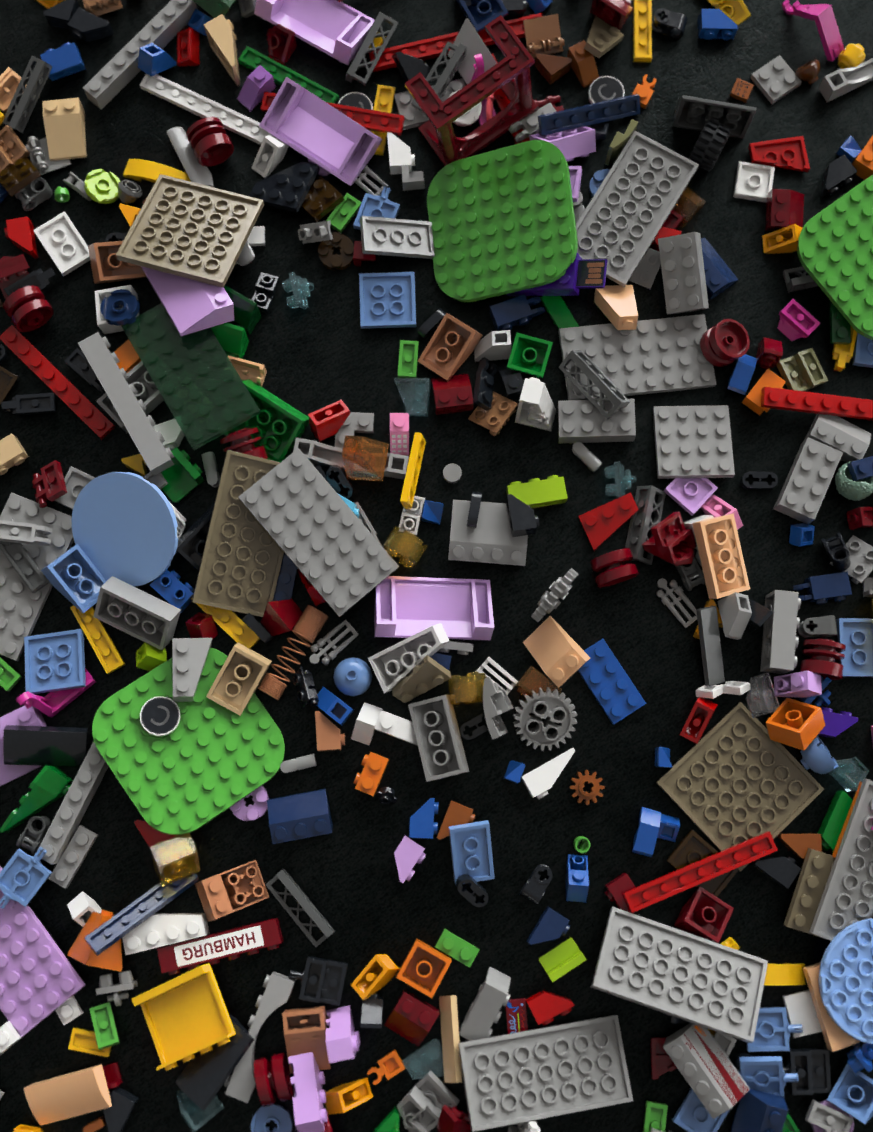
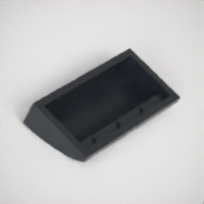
(44, 745)
(209, 1071)

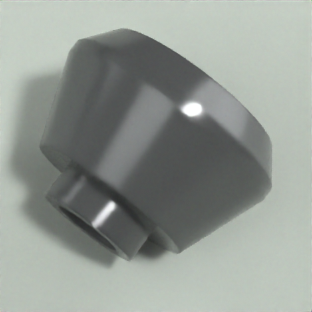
(129, 191)

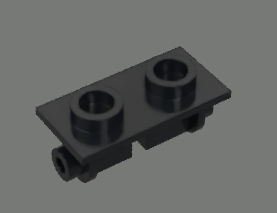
(303, 681)

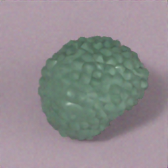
(852, 489)

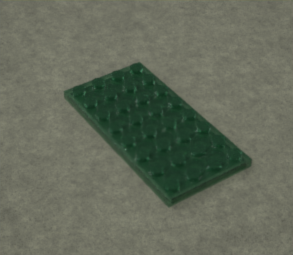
(191, 376)

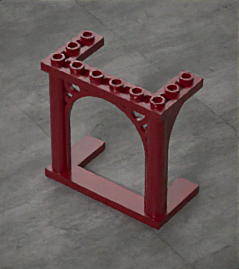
(509, 74)

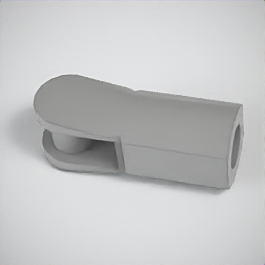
(78, 187)
(586, 456)
(211, 468)
(298, 763)

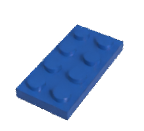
(610, 683)

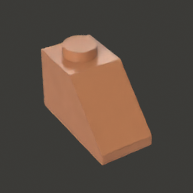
(327, 734)

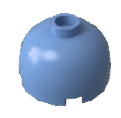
(352, 676)
(818, 757)

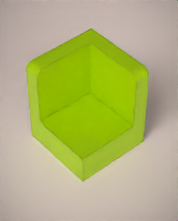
(150, 657)

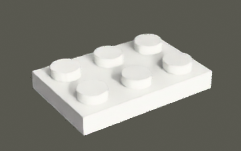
(63, 243)

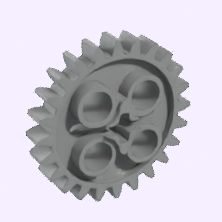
(558, 590)
(538, 734)

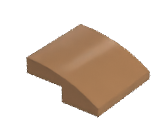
(10, 148)

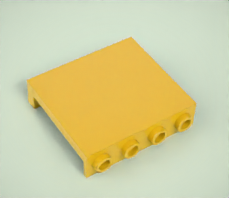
(186, 1016)

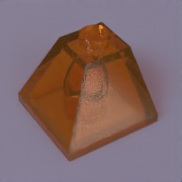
(364, 458)

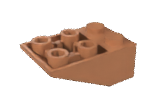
(231, 890)
(306, 1033)

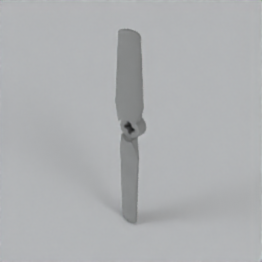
(200, 175)

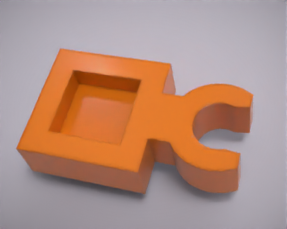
(645, 91)
(388, 1065)

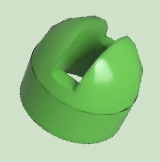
(65, 194)
(584, 846)

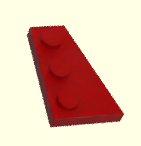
(781, 153)
(606, 519)

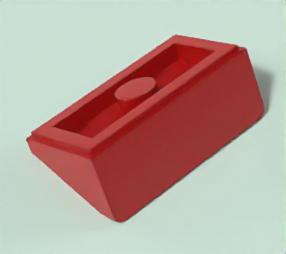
(188, 47)

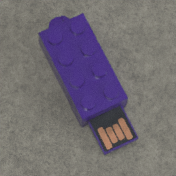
(579, 275)

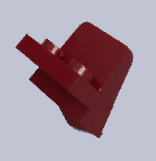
(11, 270)
(672, 541)

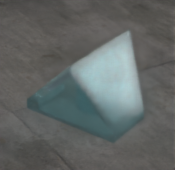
(849, 773)
(193, 1114)

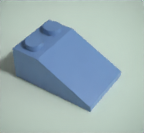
(75, 578)

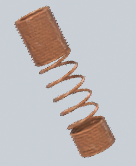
(306, 628)

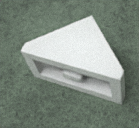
(366, 723)

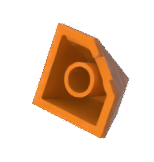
(80, 950)

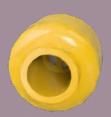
(851, 56)

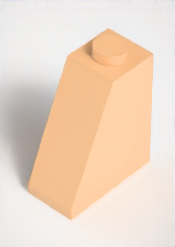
(618, 305)

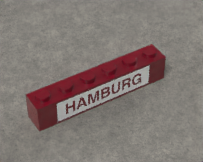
(220, 945)

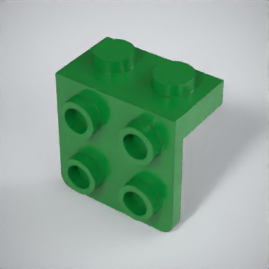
(181, 477)

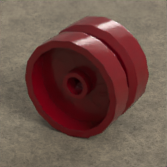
(28, 308)
(725, 342)
(614, 568)
(273, 1079)

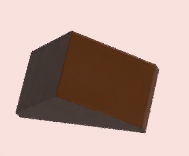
(552, 66)

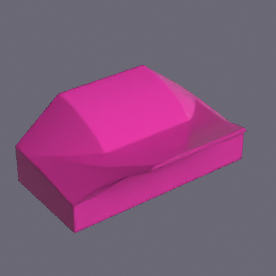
(796, 321)

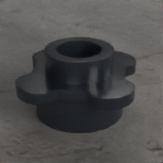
(386, 795)

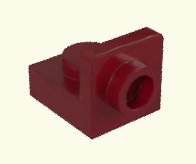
(860, 517)

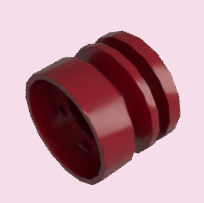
(209, 141)
(242, 442)
(823, 657)

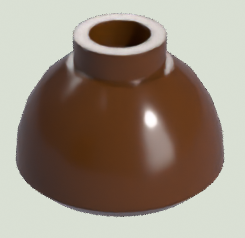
(809, 71)

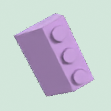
(571, 142)

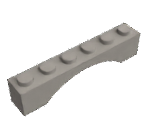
(845, 80)
(328, 455)
(277, 992)

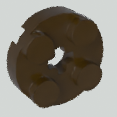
(336, 261)

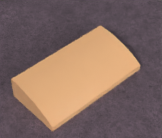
(721, 556)
(833, 1035)
(68, 1095)

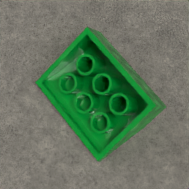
(277, 423)

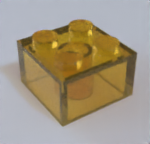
(175, 858)

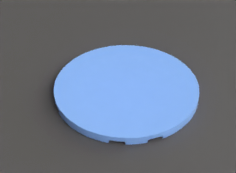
(125, 527)
(848, 980)

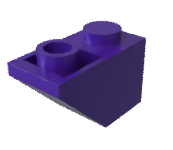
(835, 722)

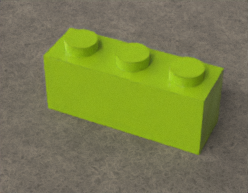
(540, 492)

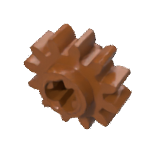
(594, 789)

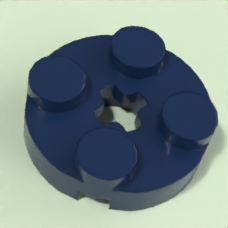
(124, 316)

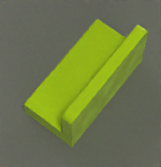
(562, 959)

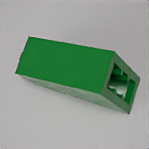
(834, 820)

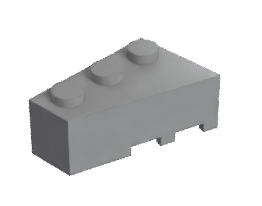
(188, 664)
(486, 1006)

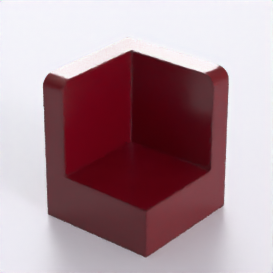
(358, 256)
(201, 626)
(112, 1075)

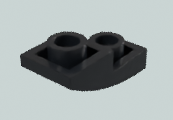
(265, 291)

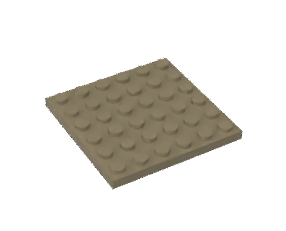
(190, 230)
(739, 782)

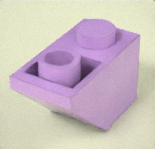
(798, 684)
(406, 857)

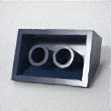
(717, 273)
(299, 816)
(760, 1113)

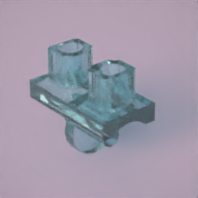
(301, 290)
(617, 471)

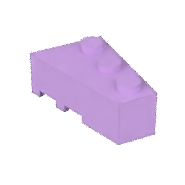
(341, 1037)
(308, 1093)

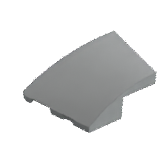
(474, 44)
(495, 703)
(424, 1103)

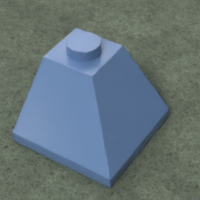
(853, 1094)

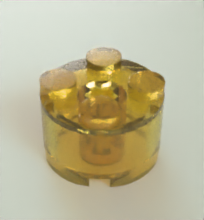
(404, 547)
(466, 688)

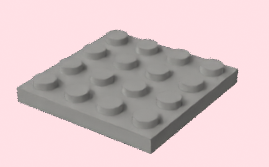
(693, 442)

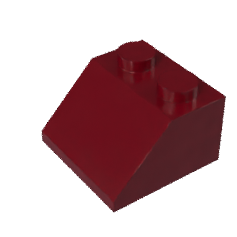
(784, 209)
(453, 394)
(704, 915)
(412, 1017)

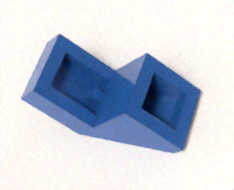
(742, 374)
(647, 832)

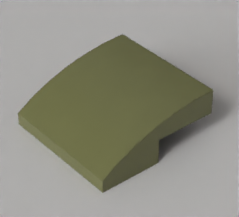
(619, 142)
(802, 371)

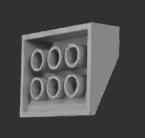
(489, 540)

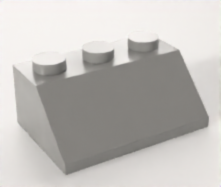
(840, 436)

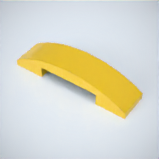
(147, 170)
(785, 974)

